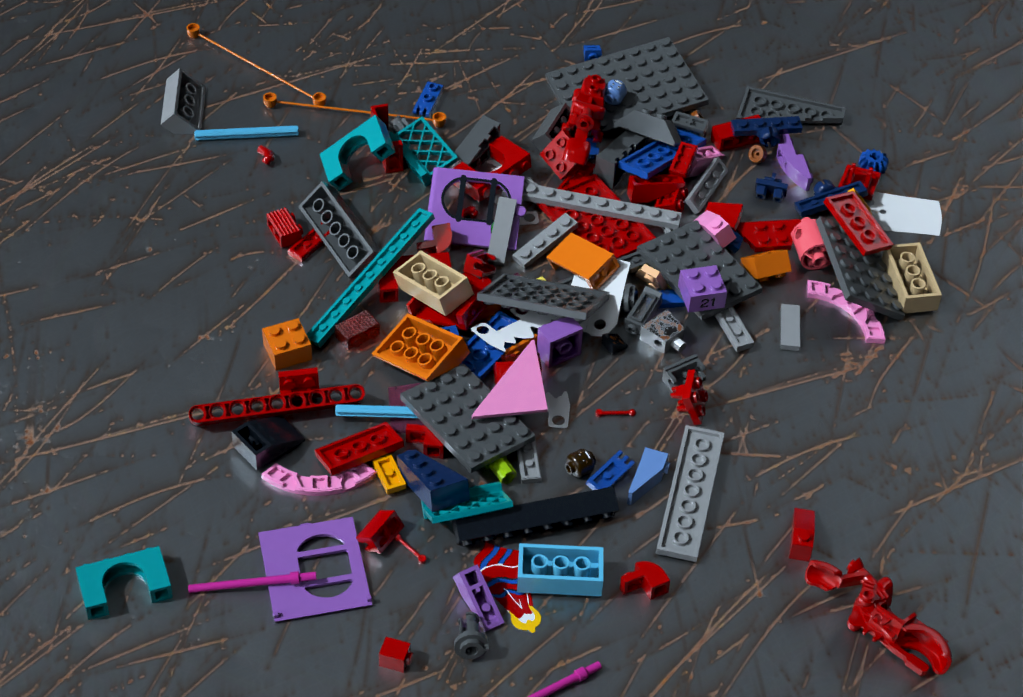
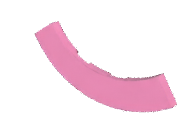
(865, 317)
(318, 485)

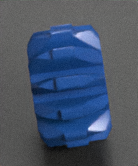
(874, 159)

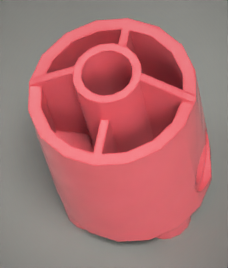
(810, 245)

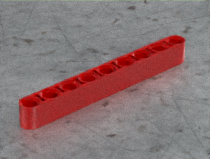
(268, 410)

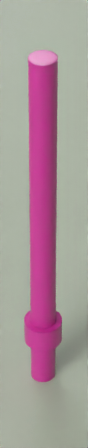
(293, 578)
(579, 675)

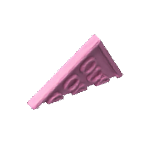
(518, 390)

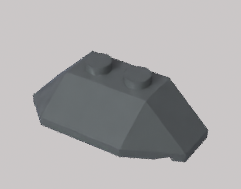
(651, 125)

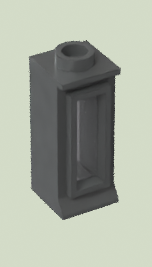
(643, 310)

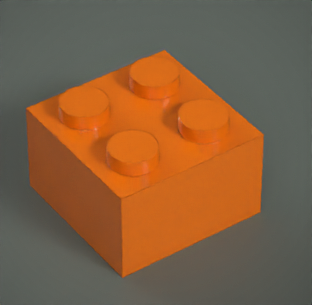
(287, 344)

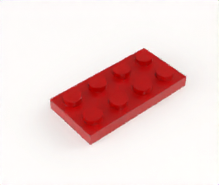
(858, 223)
(359, 448)

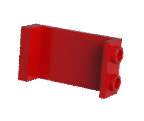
(394, 162)
(462, 316)

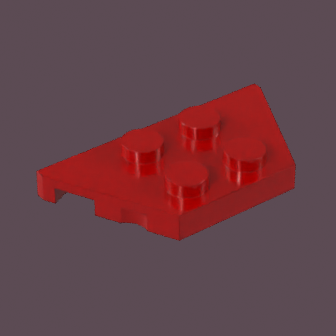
(768, 235)

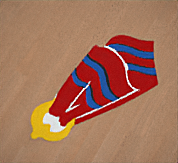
(500, 572)

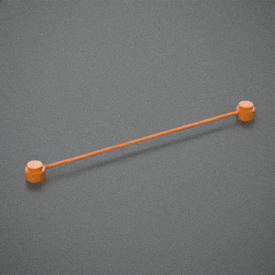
(193, 31)
(270, 101)

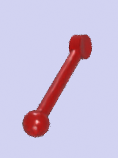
(599, 412)
(421, 558)

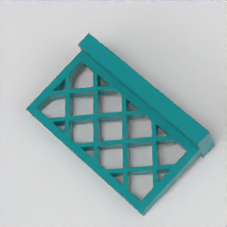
(413, 161)
(482, 500)

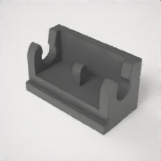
(690, 123)
(677, 372)

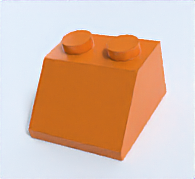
(767, 264)

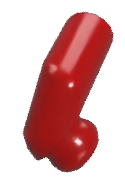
(267, 153)
(471, 211)

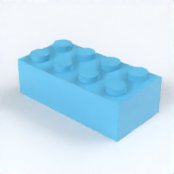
(560, 569)

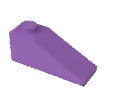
(478, 597)

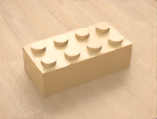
(912, 278)
(433, 283)

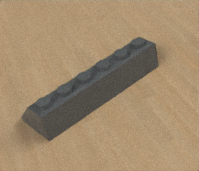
(347, 237)

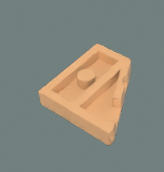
(652, 277)

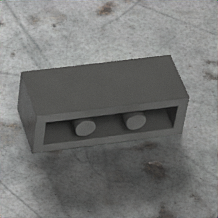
(551, 126)

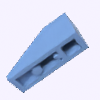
(648, 474)

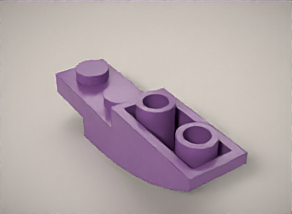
(793, 163)

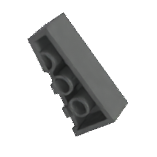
(607, 160)

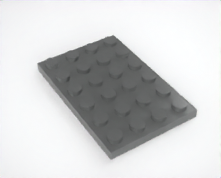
(695, 248)
(859, 276)
(543, 297)
(447, 409)

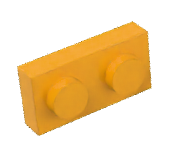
(389, 474)

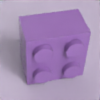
(702, 288)
(559, 341)

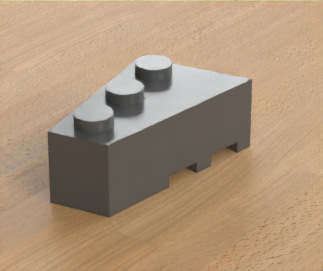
(475, 147)

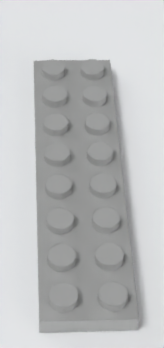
(690, 493)

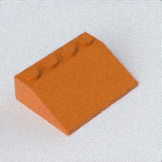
(422, 348)

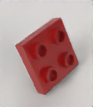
(553, 155)
(868, 177)
(692, 396)

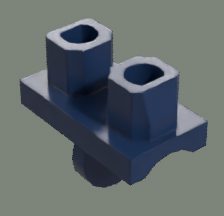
(772, 186)

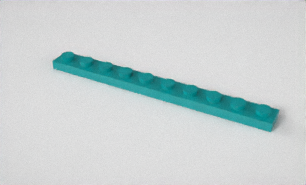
(369, 277)

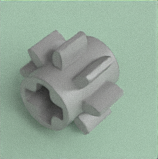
(397, 124)

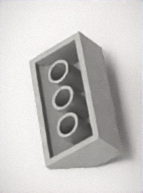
(183, 103)

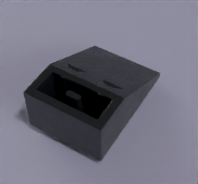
(265, 440)

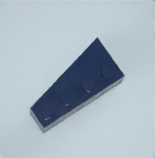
(432, 481)

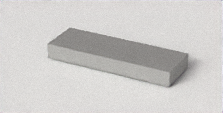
(790, 327)
(529, 464)

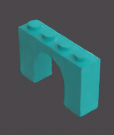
(337, 156)
(146, 564)

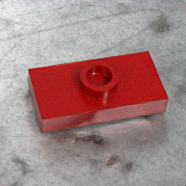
(683, 159)

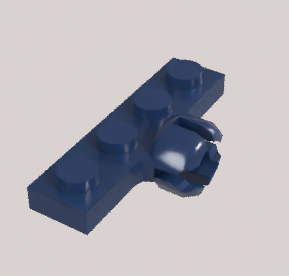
(767, 128)
(815, 203)

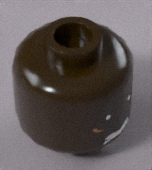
(580, 463)

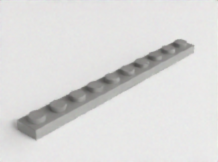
(600, 206)
(731, 323)

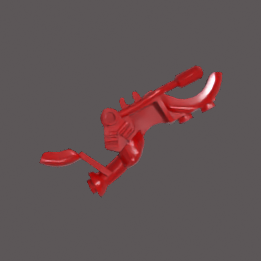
(585, 113)
(875, 617)

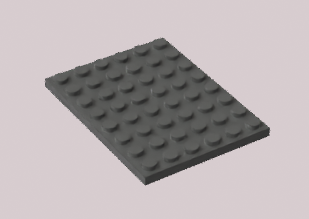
(653, 78)

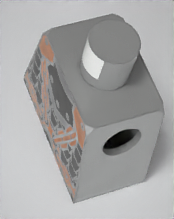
(663, 333)

